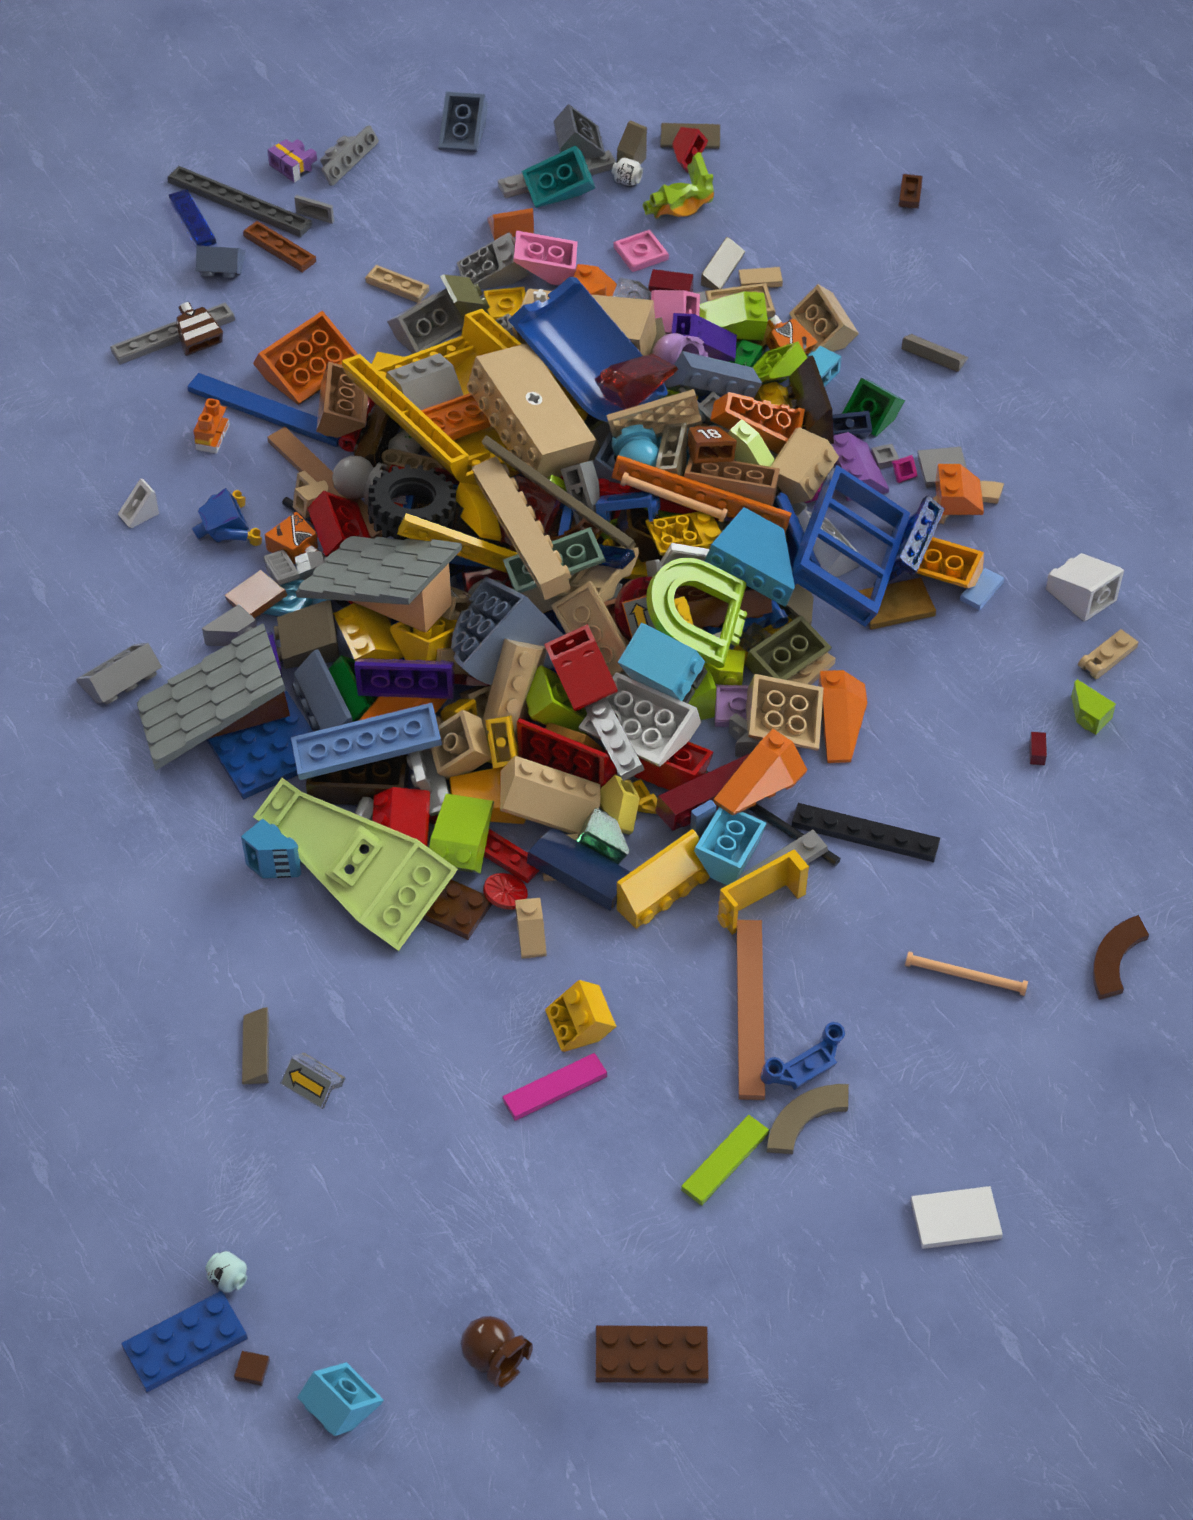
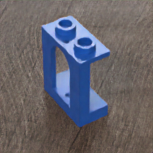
(609, 503)

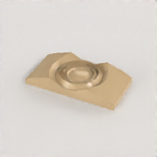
(604, 578)

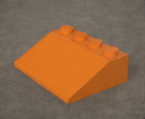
(301, 357)

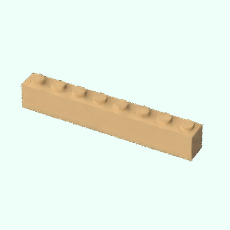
(521, 528)

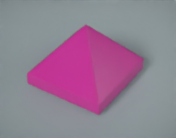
(904, 468)

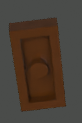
(910, 191)

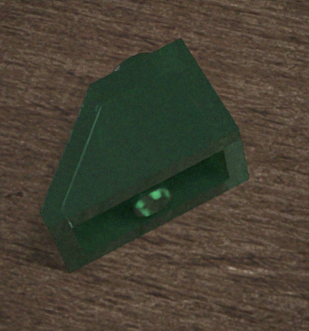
(604, 836)

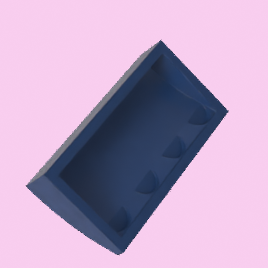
(577, 867)

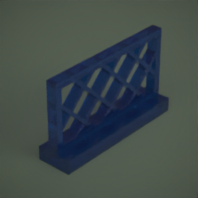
(917, 537)

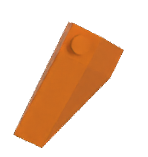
(841, 713)
(767, 770)

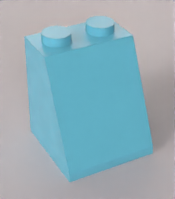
(661, 662)

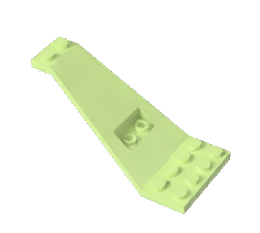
(389, 884)

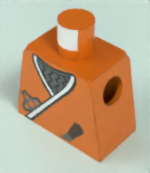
(789, 333)
(292, 536)

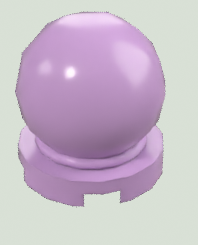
(673, 344)

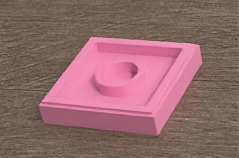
(641, 250)

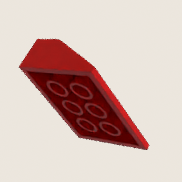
(563, 753)

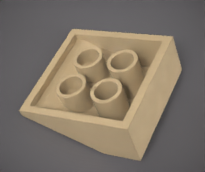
(787, 707)

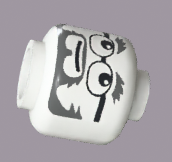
(627, 172)

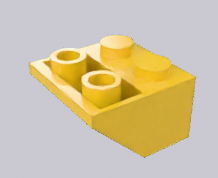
(580, 1016)

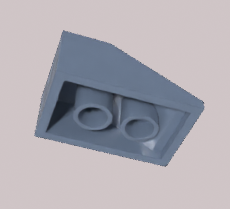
(463, 121)

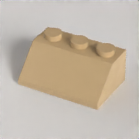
(825, 319)
(804, 465)

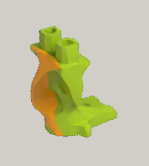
(683, 198)

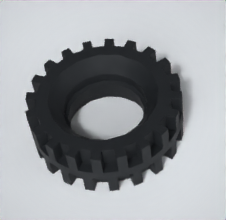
(404, 482)

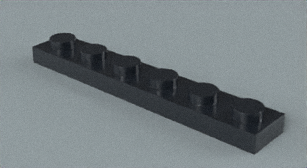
(866, 832)

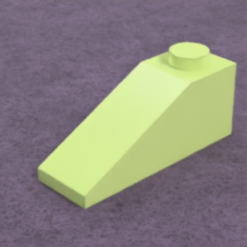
(750, 445)

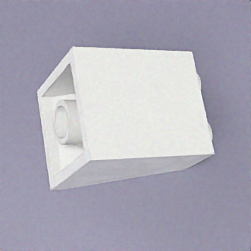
(1085, 585)

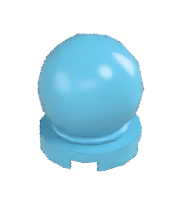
(637, 444)

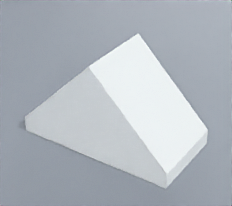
(139, 505)

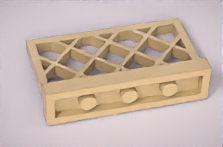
(658, 414)

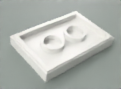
(956, 1217)

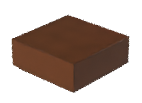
(252, 1368)

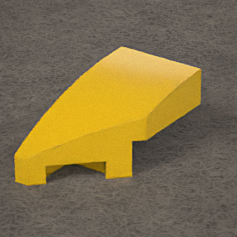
(647, 801)

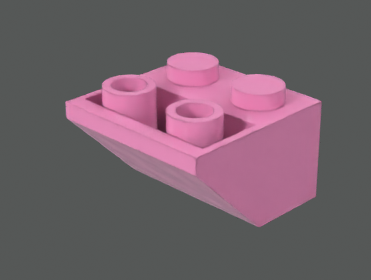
(674, 301)

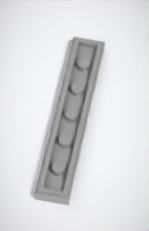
(162, 337)

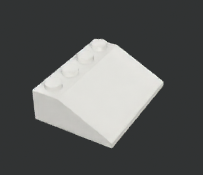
(651, 719)

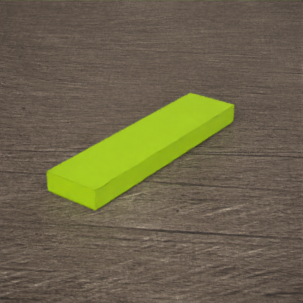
(725, 1160)

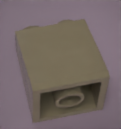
(307, 631)

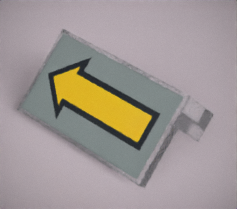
(311, 1079)

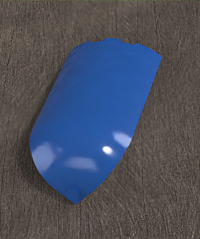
(577, 343)

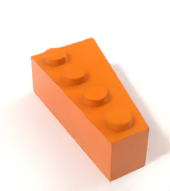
(771, 421)

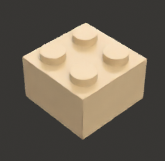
(462, 746)

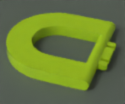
(710, 580)

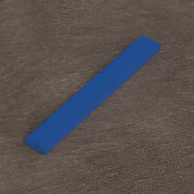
(259, 407)

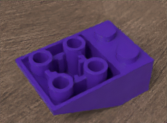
(717, 340)

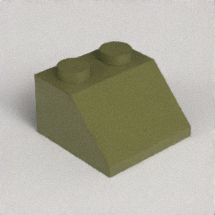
(465, 294)

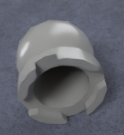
(354, 475)

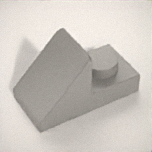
(739, 732)

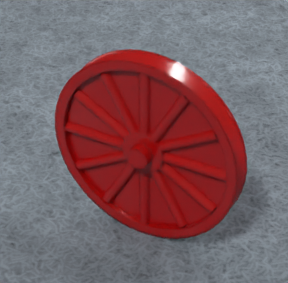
(504, 889)

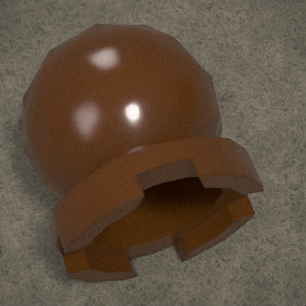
(493, 1348)

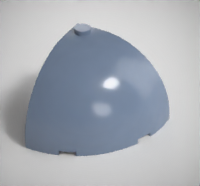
(493, 616)

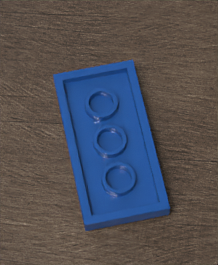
(184, 1341)

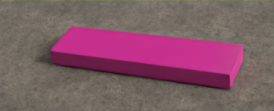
(554, 1086)

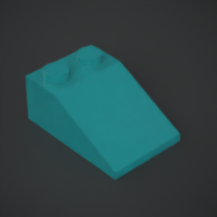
(558, 178)

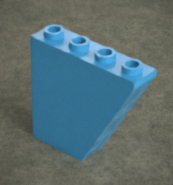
(756, 554)

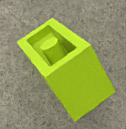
(1091, 708)

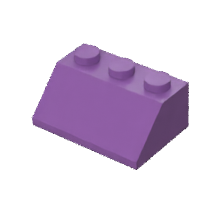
(859, 461)

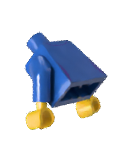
(224, 519)

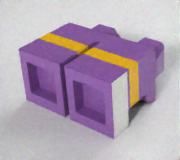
(291, 159)

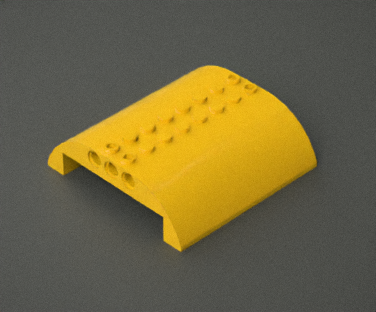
(458, 456)

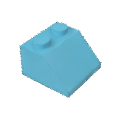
(339, 1398)

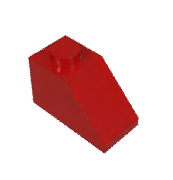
(687, 144)

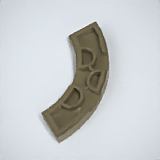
(802, 1110)

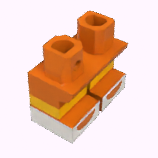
(211, 427)

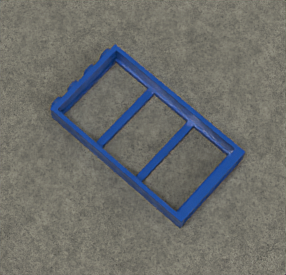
(825, 584)

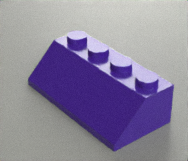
(405, 678)

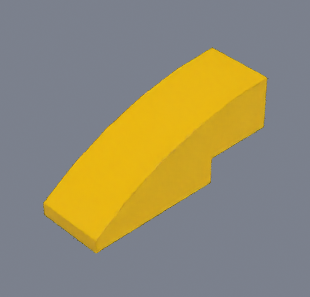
(477, 511)

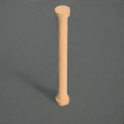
(674, 497)
(966, 973)

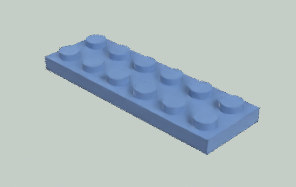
(366, 741)

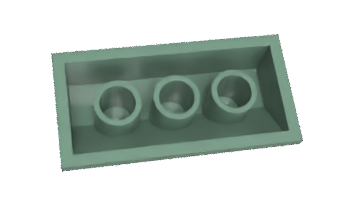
(576, 551)

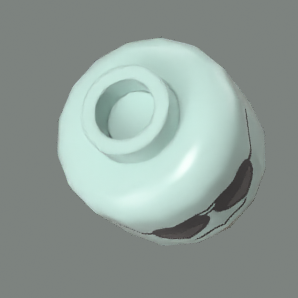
(226, 1271)

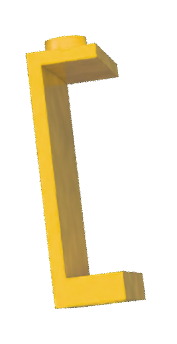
(786, 870)

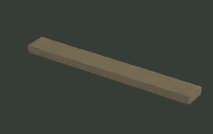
(558, 493)

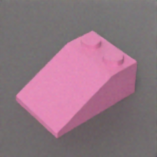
(546, 256)

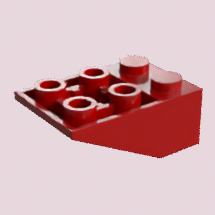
(581, 667)

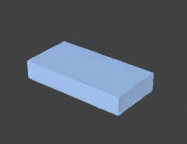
(983, 590)

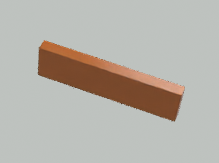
(279, 246)

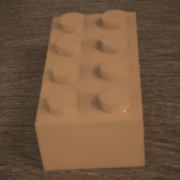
(737, 477)

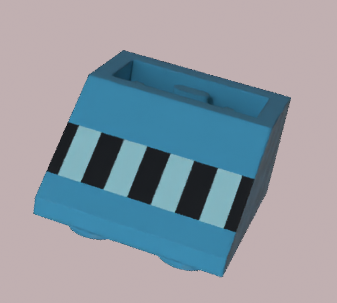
(270, 852)

